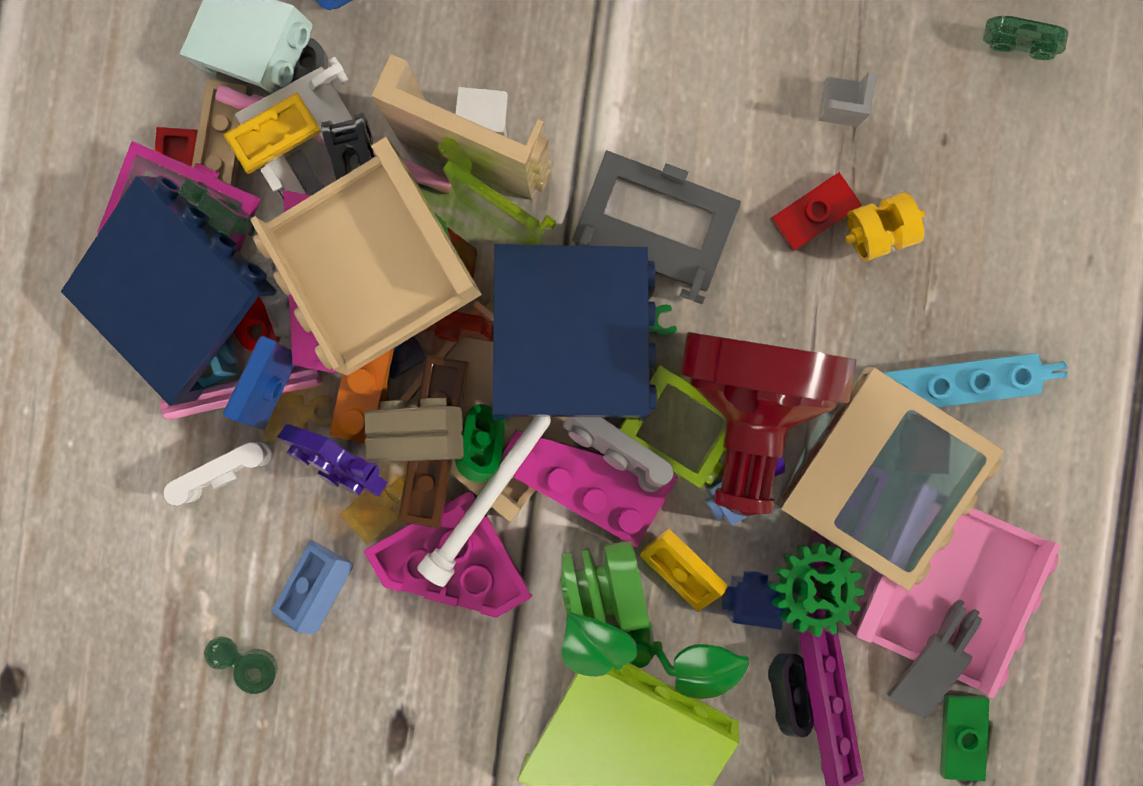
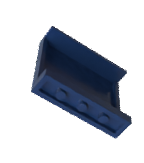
(164, 287)
(572, 331)

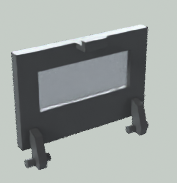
(661, 211)

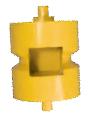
(893, 223)

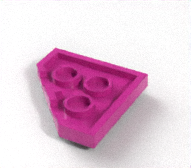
(483, 573)

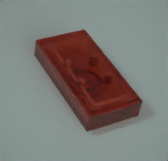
(462, 325)

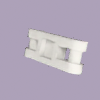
(217, 472)

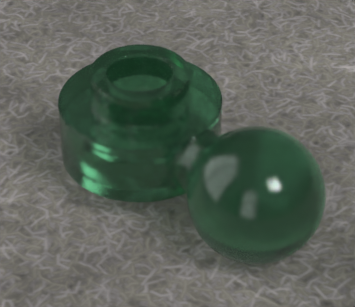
(223, 653)

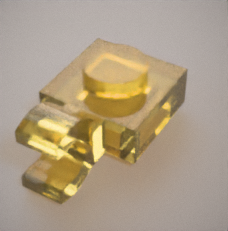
(373, 514)

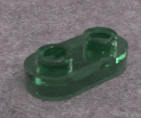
(1025, 35)

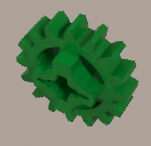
(834, 585)

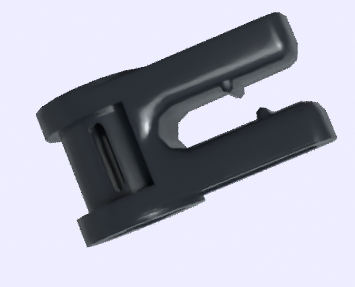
(346, 140)

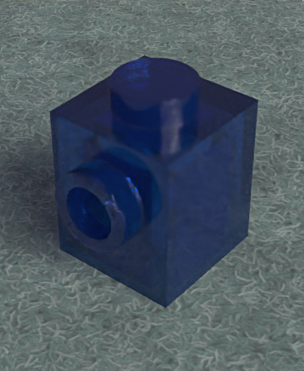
(750, 601)

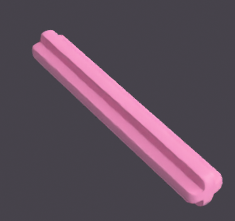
(219, 396)

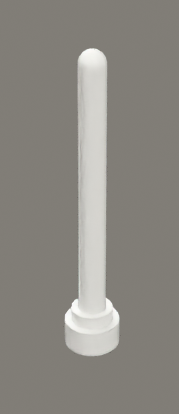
(439, 565)

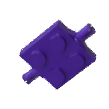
(333, 462)

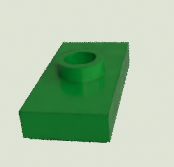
(964, 737)

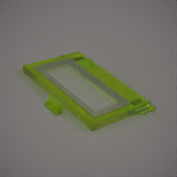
(489, 202)

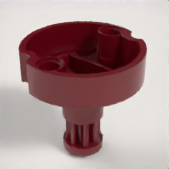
(762, 396)

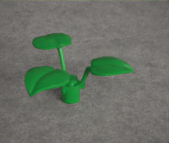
(699, 669)

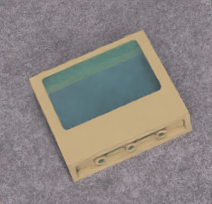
(890, 478)

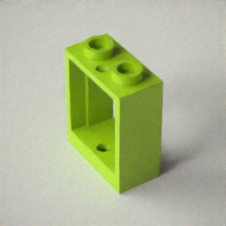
(710, 465)

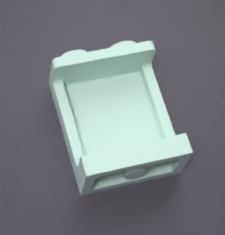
(248, 40)

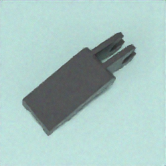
(938, 663)

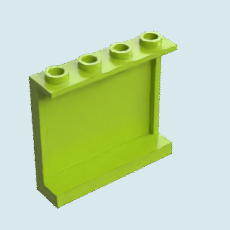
(630, 733)

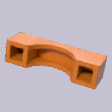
(358, 393)

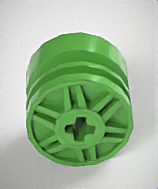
(606, 588)

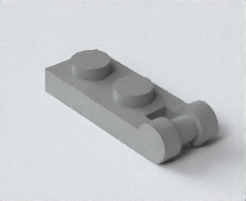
(621, 451)

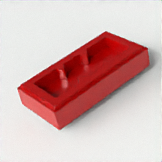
(815, 212)

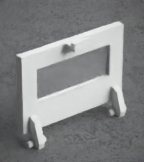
(307, 166)

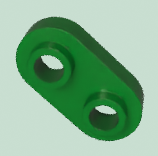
(481, 446)

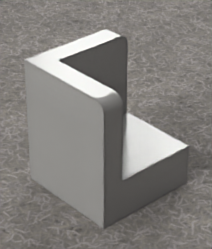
(847, 100)

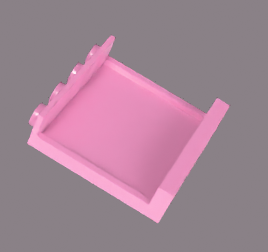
(987, 568)

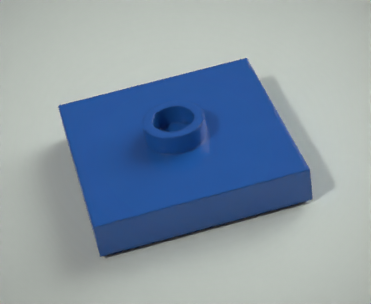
(260, 384)

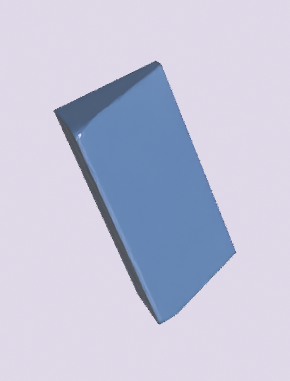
(312, 588)

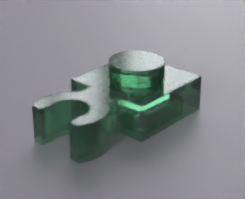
(224, 214)

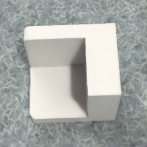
(483, 107)

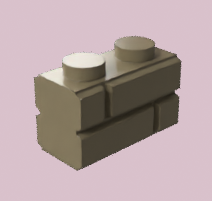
(414, 433)

